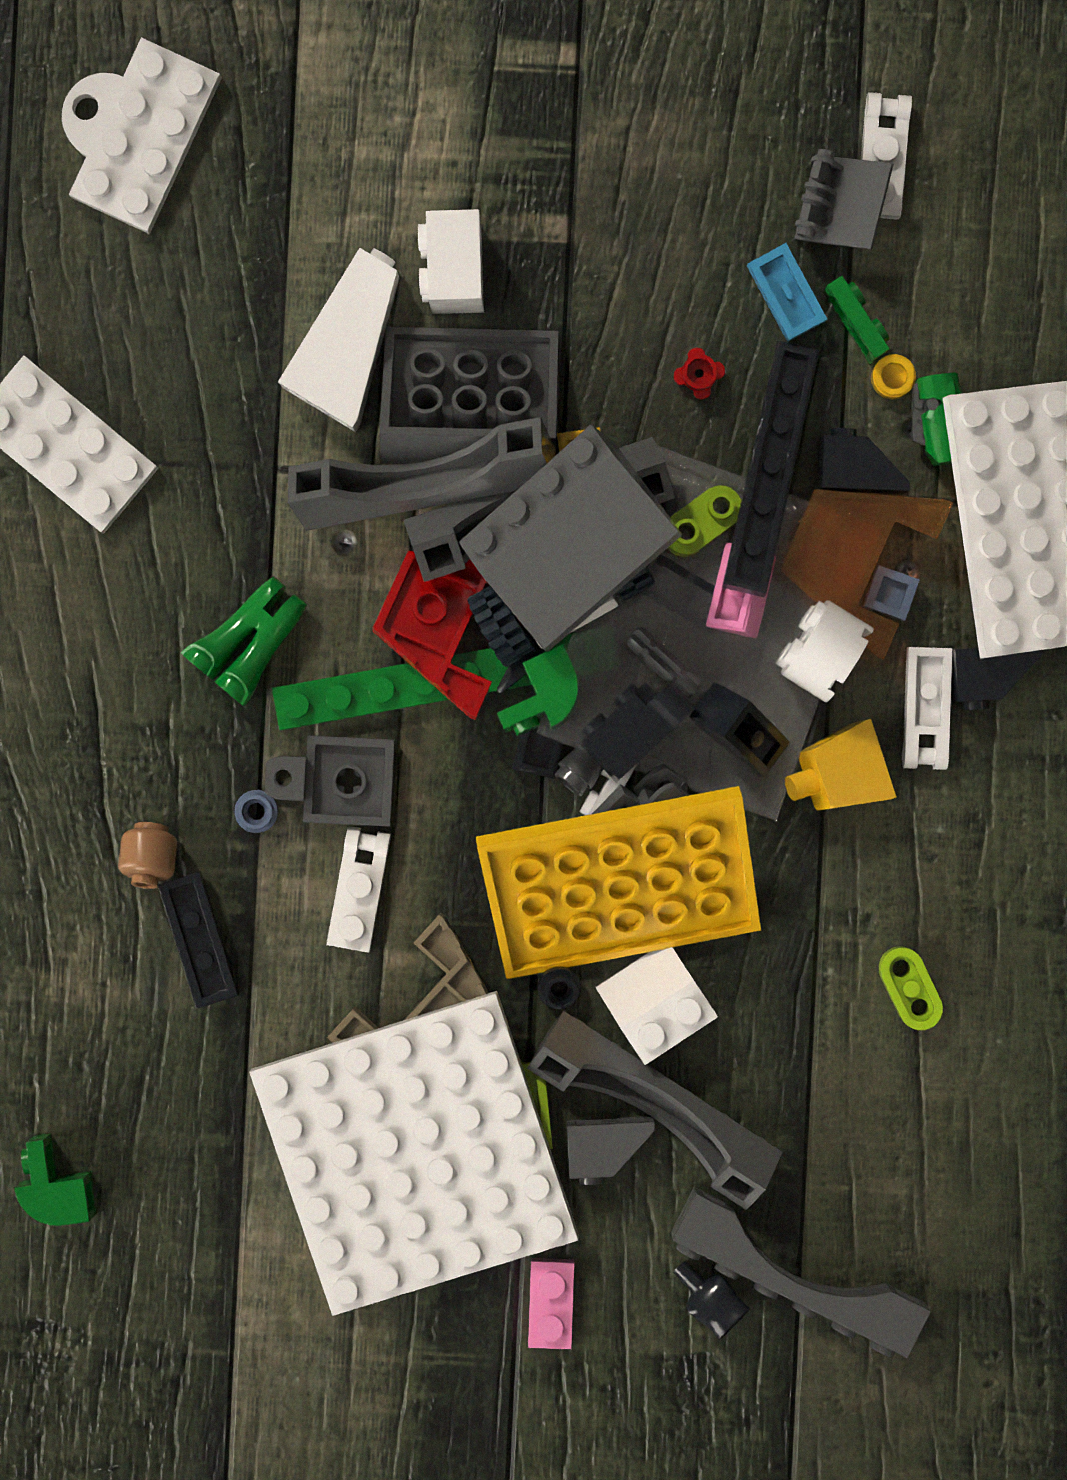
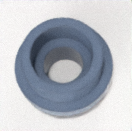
(243, 816)

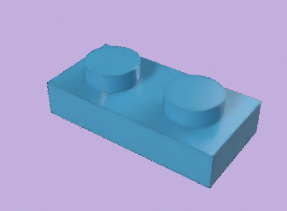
(786, 292)

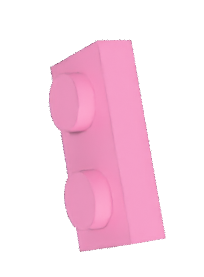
(551, 1303)

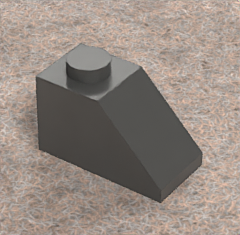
(604, 1145)

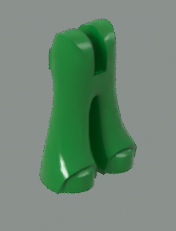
(216, 648)

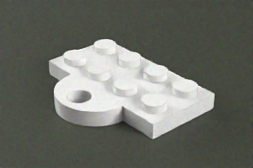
(138, 131)

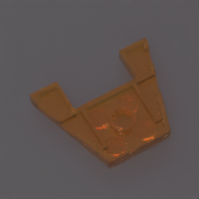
(842, 542)

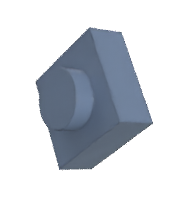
(891, 593)

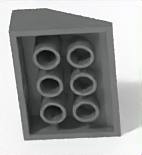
(459, 384)
(570, 537)

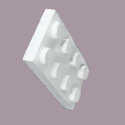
(68, 446)

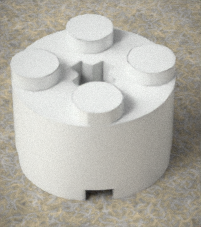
(825, 650)

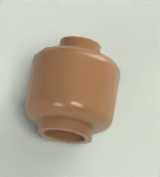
(148, 854)

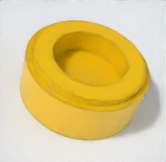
(893, 376)

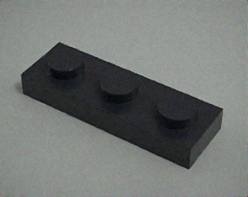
(198, 939)

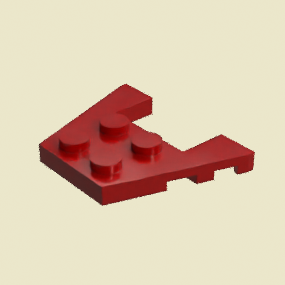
(427, 625)

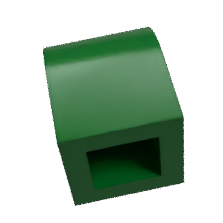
(555, 692)
(52, 1197)

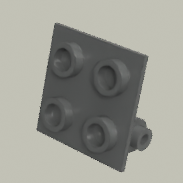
(843, 201)

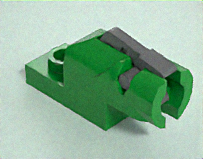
(929, 416)

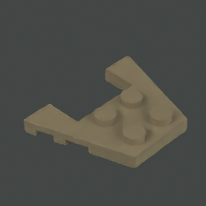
(458, 984)

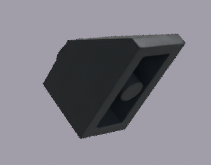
(857, 465)
(986, 679)
(739, 728)

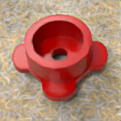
(699, 361)

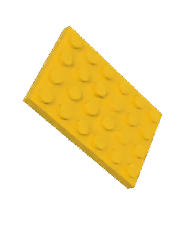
(620, 882)

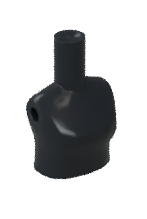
(712, 1300)

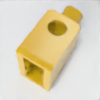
(843, 770)

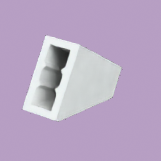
(344, 343)

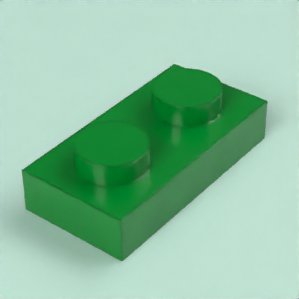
(848, 303)

